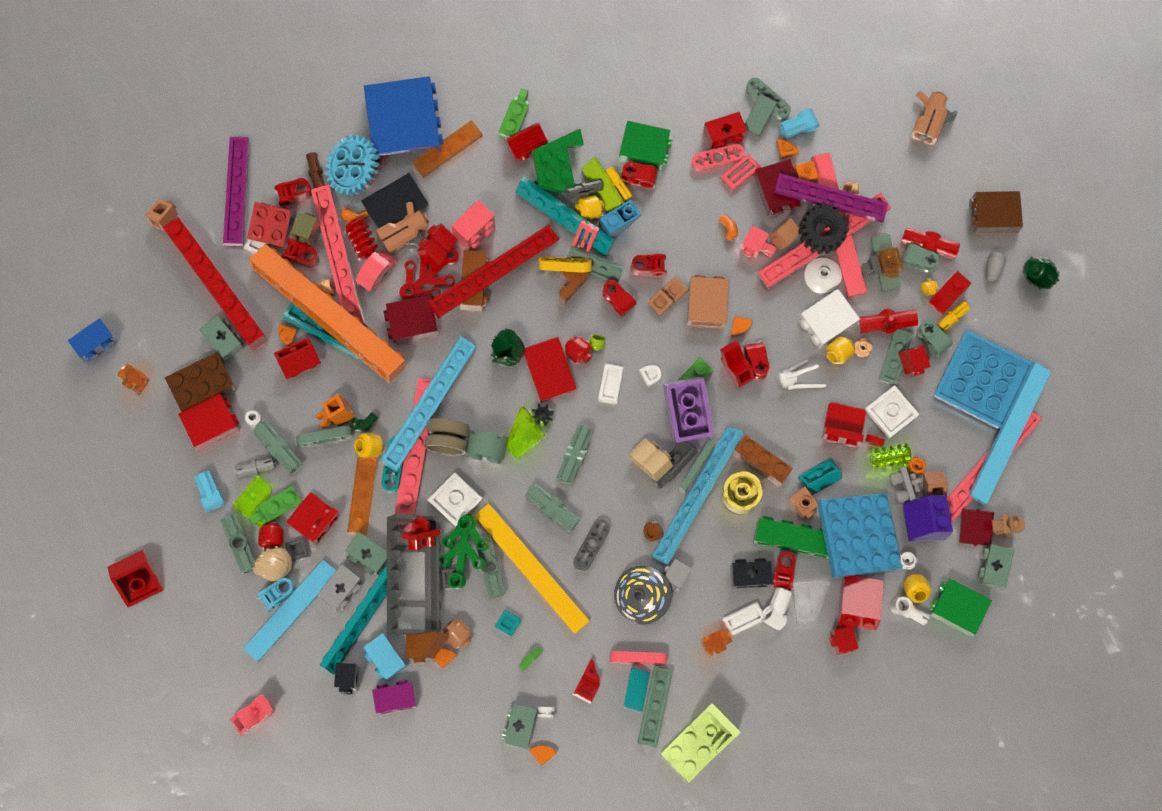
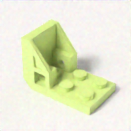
(700, 742)

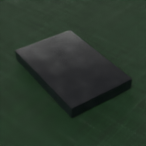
(389, 203)

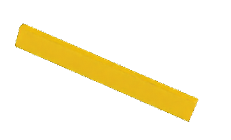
(531, 569)

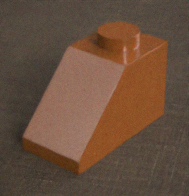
(424, 646)

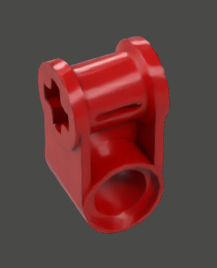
(641, 175)
(292, 191)
(297, 252)
(653, 265)
(620, 300)
(757, 357)
(784, 572)

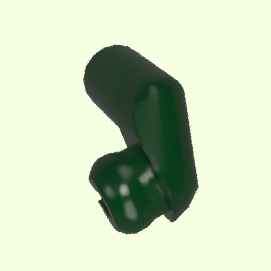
(363, 424)

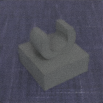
(872, 267)

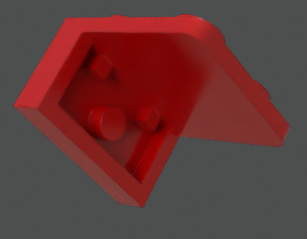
(844, 425)

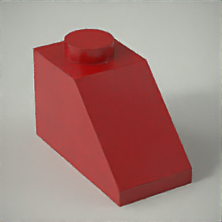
(950, 293)

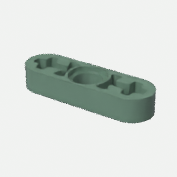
(768, 91)
(324, 436)

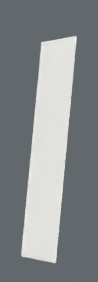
(357, 291)

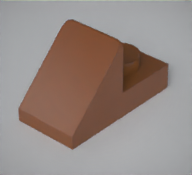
(575, 281)

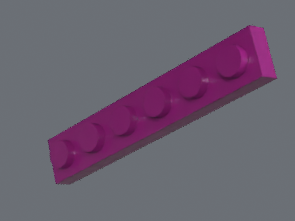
(236, 191)
(821, 194)

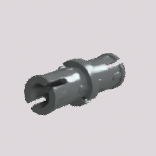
(583, 189)

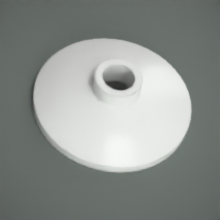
(819, 283)

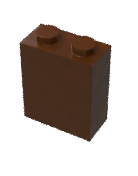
(996, 212)

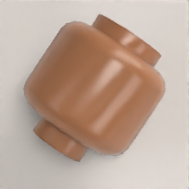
(458, 633)

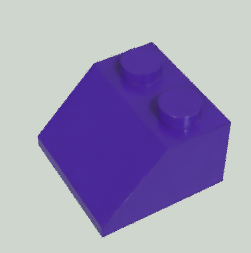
(928, 518)

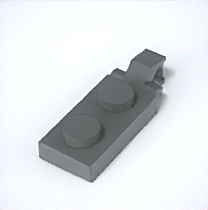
(680, 457)

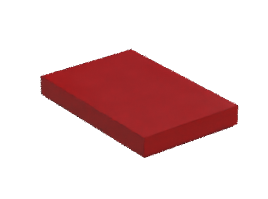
(549, 369)

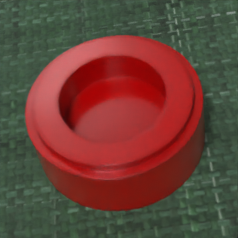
(874, 440)

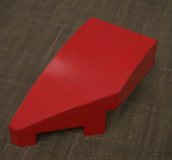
(588, 684)

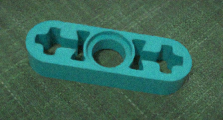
(386, 478)

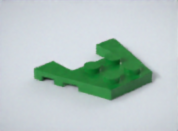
(553, 162)

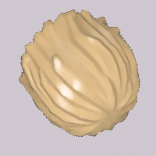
(273, 564)

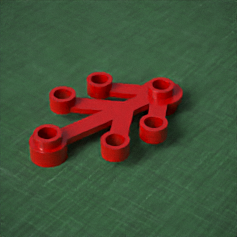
(427, 277)

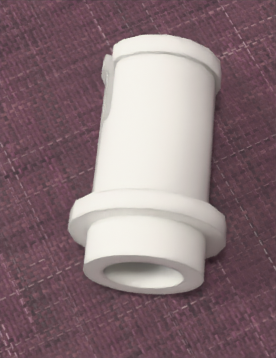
(248, 417)

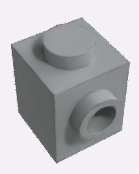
(676, 574)

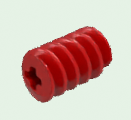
(360, 238)

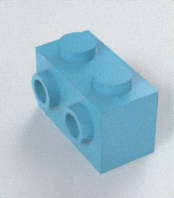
(384, 657)

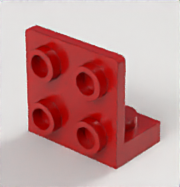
(269, 223)
(313, 518)

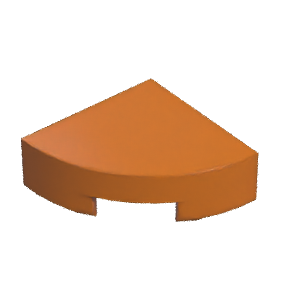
(786, 149)
(740, 325)
(287, 334)
(444, 657)
(542, 753)

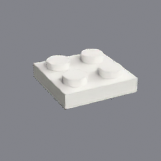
(891, 412)
(454, 499)

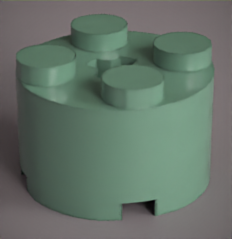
(486, 445)

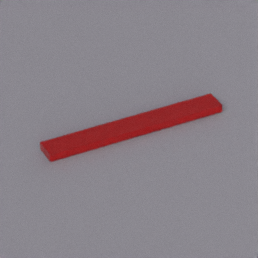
(493, 271)

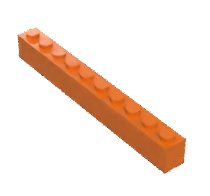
(328, 313)

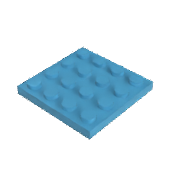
(982, 379)
(859, 535)

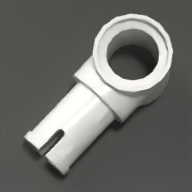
(909, 610)

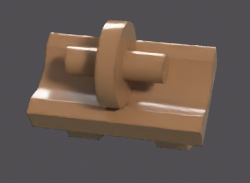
(1008, 525)

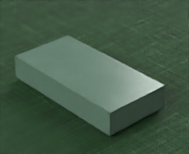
(760, 114)

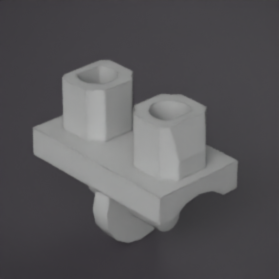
(907, 493)

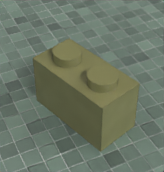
(306, 229)

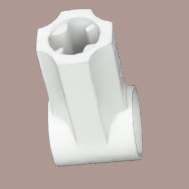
(774, 614)

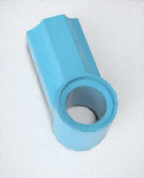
(803, 122)
(210, 496)

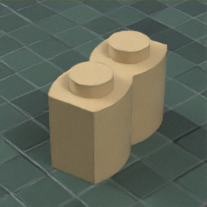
(651, 459)

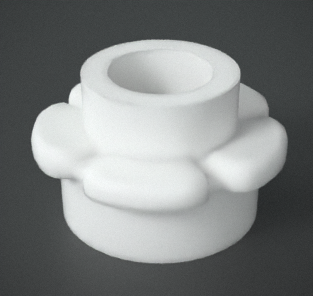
(912, 560)

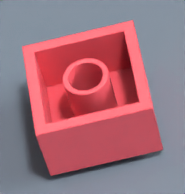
(474, 226)

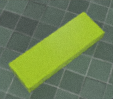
(609, 195)

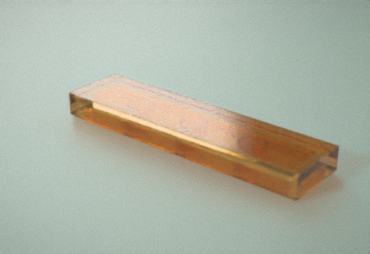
(452, 146)
(362, 495)

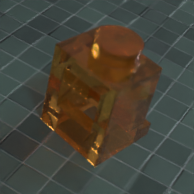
(892, 257)
(133, 378)
(716, 642)

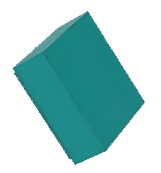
(508, 623)

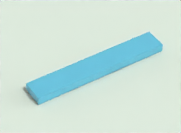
(289, 611)

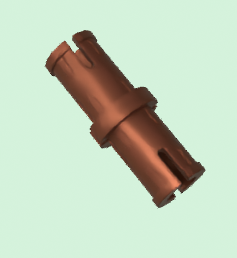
(315, 170)

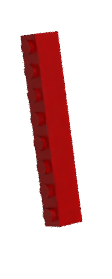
(215, 284)

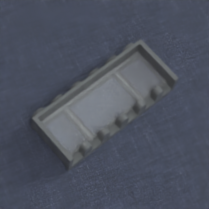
(412, 580)

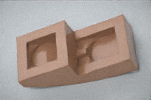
(668, 296)

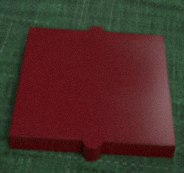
(976, 527)

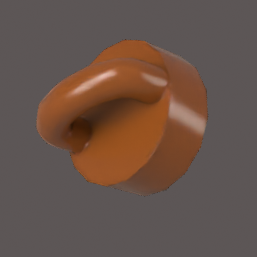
(653, 531)

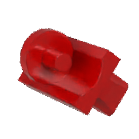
(420, 532)

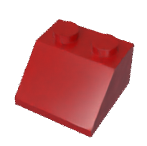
(135, 578)

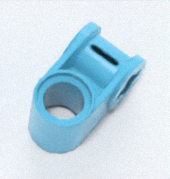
(275, 594)

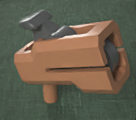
(934, 117)
(404, 232)

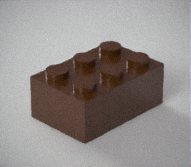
(200, 382)

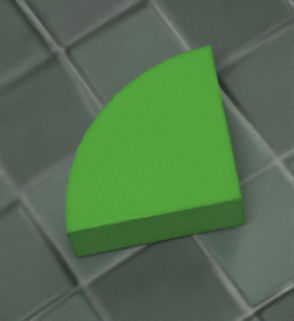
(530, 658)

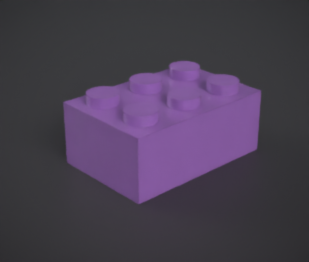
(688, 409)

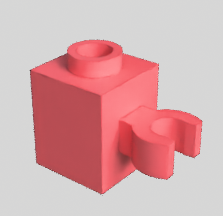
(756, 242)

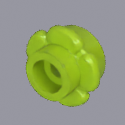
(597, 341)

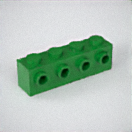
(790, 537)

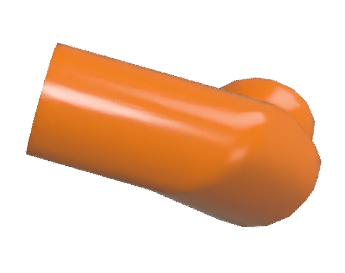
(349, 215)
(731, 226)

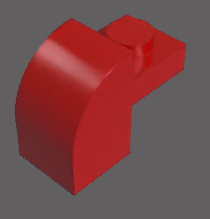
(736, 365)

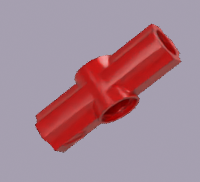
(931, 241)
(888, 321)

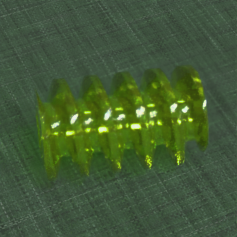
(890, 456)

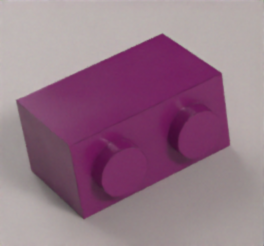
(394, 697)

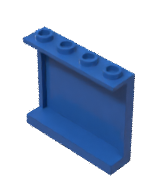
(403, 116)

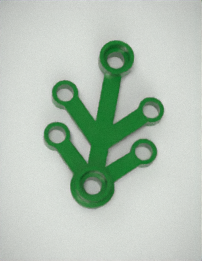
(462, 549)

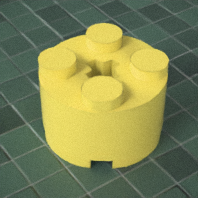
(734, 484)

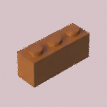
(471, 263)
(762, 461)

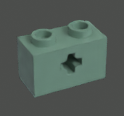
(212, 333)
(363, 544)
(1003, 558)
(527, 717)

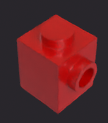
(914, 360)
(843, 639)

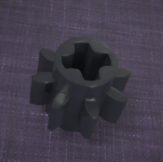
(539, 411)

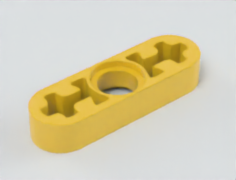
(565, 264)

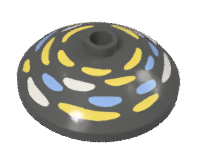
(654, 590)

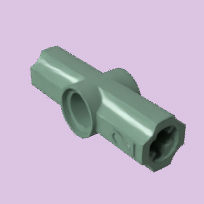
(277, 447)
(575, 454)
(552, 507)
(235, 532)
(492, 579)

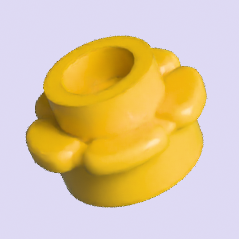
(929, 287)

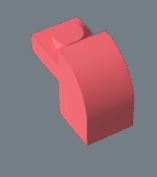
(374, 269)
(252, 715)

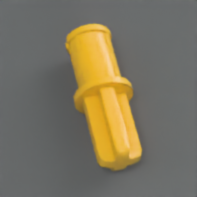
(619, 184)
(953, 316)

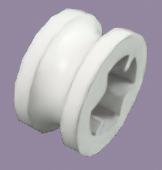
(545, 712)

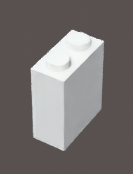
(828, 319)

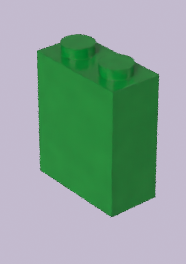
(645, 145)
(959, 607)

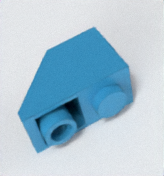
(619, 219)

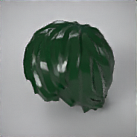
(1040, 272)
(507, 348)

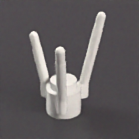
(788, 377)

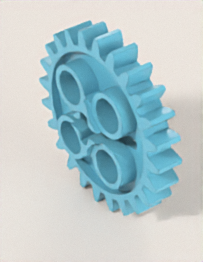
(354, 177)

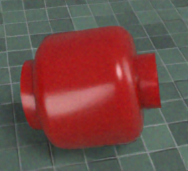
(579, 350)
(270, 536)

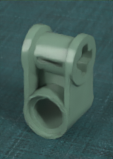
(918, 257)
(935, 339)

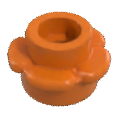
(921, 466)

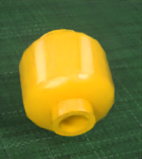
(589, 207)
(840, 350)
(368, 445)
(917, 588)

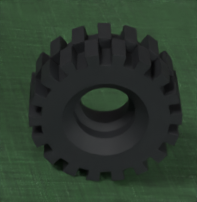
(832, 220)

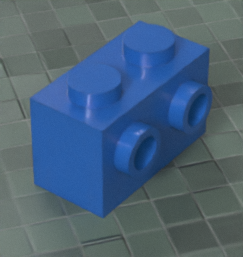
(92, 341)

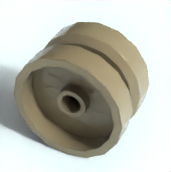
(446, 436)

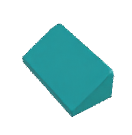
(820, 476)
(636, 690)

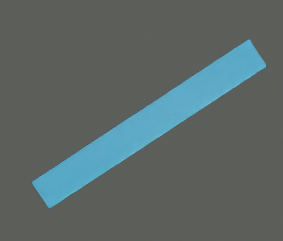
(427, 403)
(1009, 433)
(697, 495)

